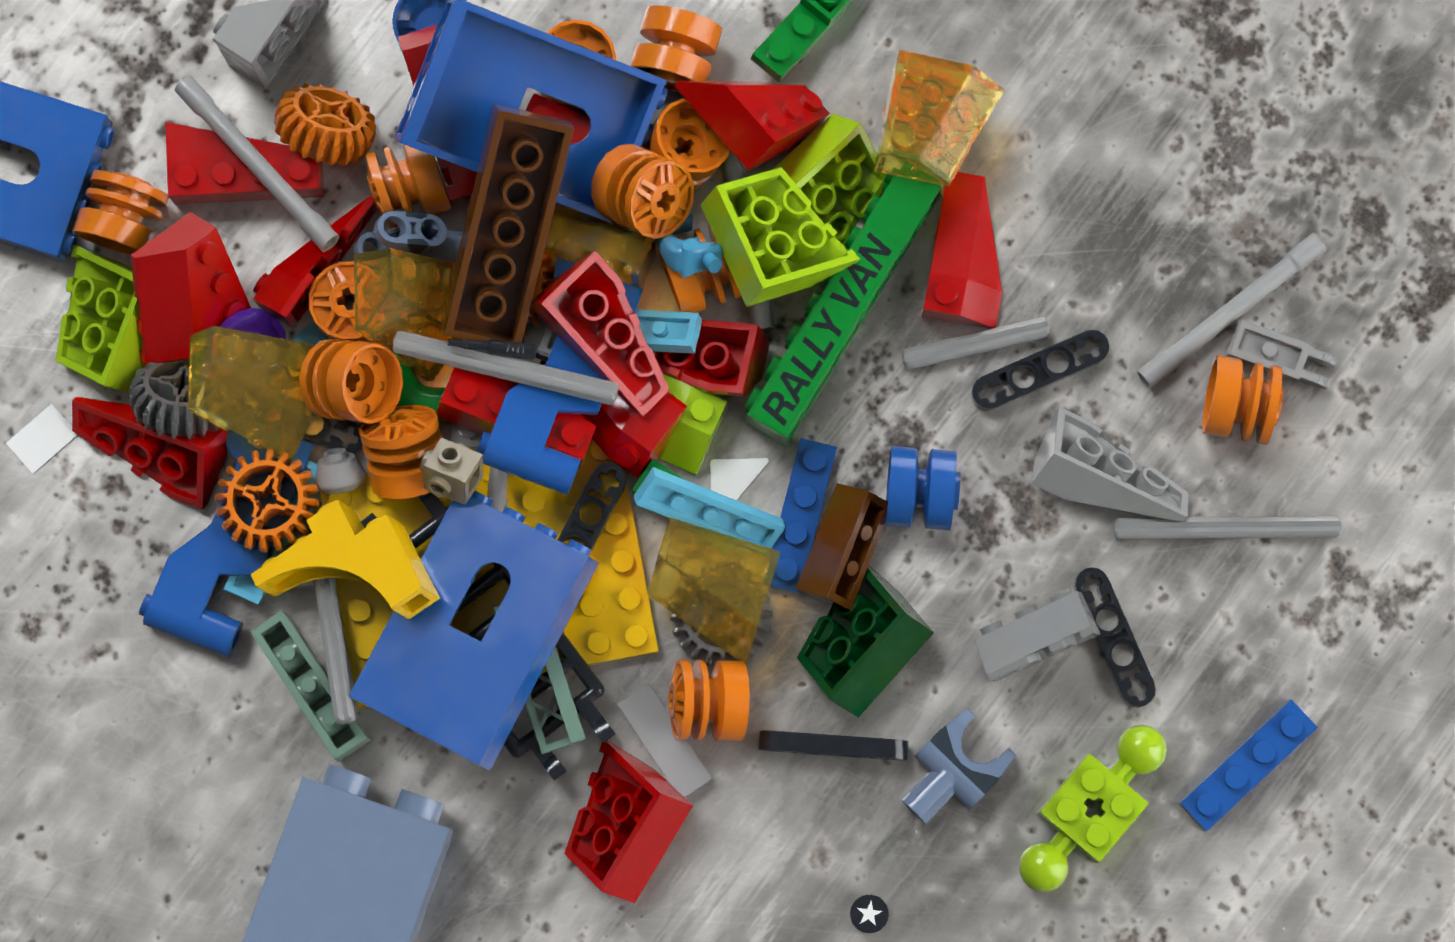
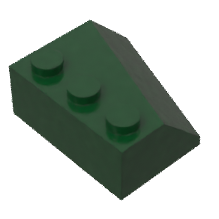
(863, 648)

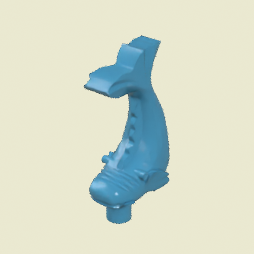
(689, 255)

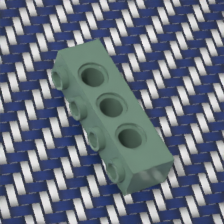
(307, 684)

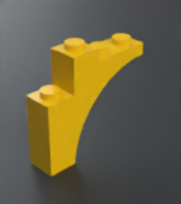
(344, 549)

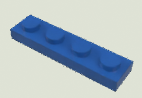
(802, 511)
(1248, 765)

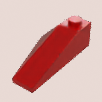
(964, 262)
(289, 283)
(596, 321)
(726, 358)
(633, 438)
(180, 465)

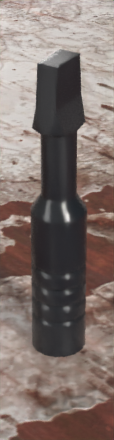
(497, 347)

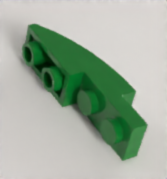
(798, 35)

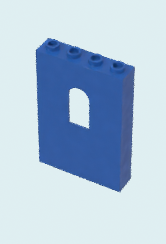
(492, 60)
(69, 148)
(451, 683)

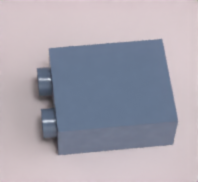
(351, 865)

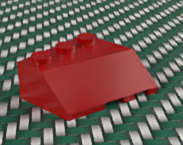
(756, 116)
(183, 288)
(625, 824)

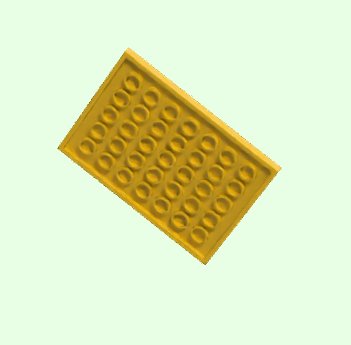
(610, 618)

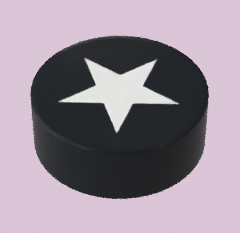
(869, 913)

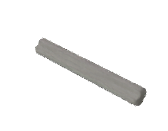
(976, 343)

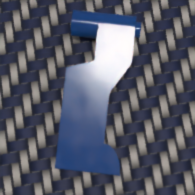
(529, 413)
(194, 568)

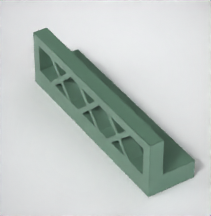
(565, 703)

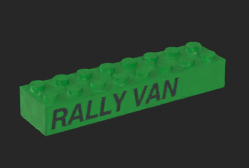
(841, 308)

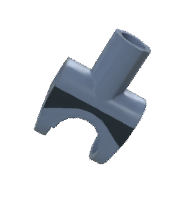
(416, 234)
(952, 772)

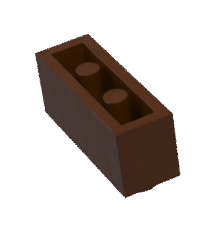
(843, 546)

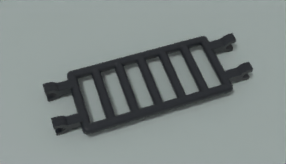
(571, 658)

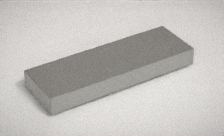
(673, 757)

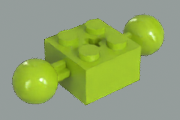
(1046, 864)

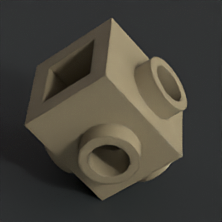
(452, 470)

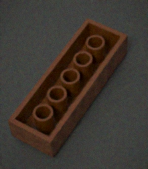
(506, 225)

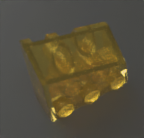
(933, 117)
(623, 250)
(401, 294)
(250, 386)
(714, 583)

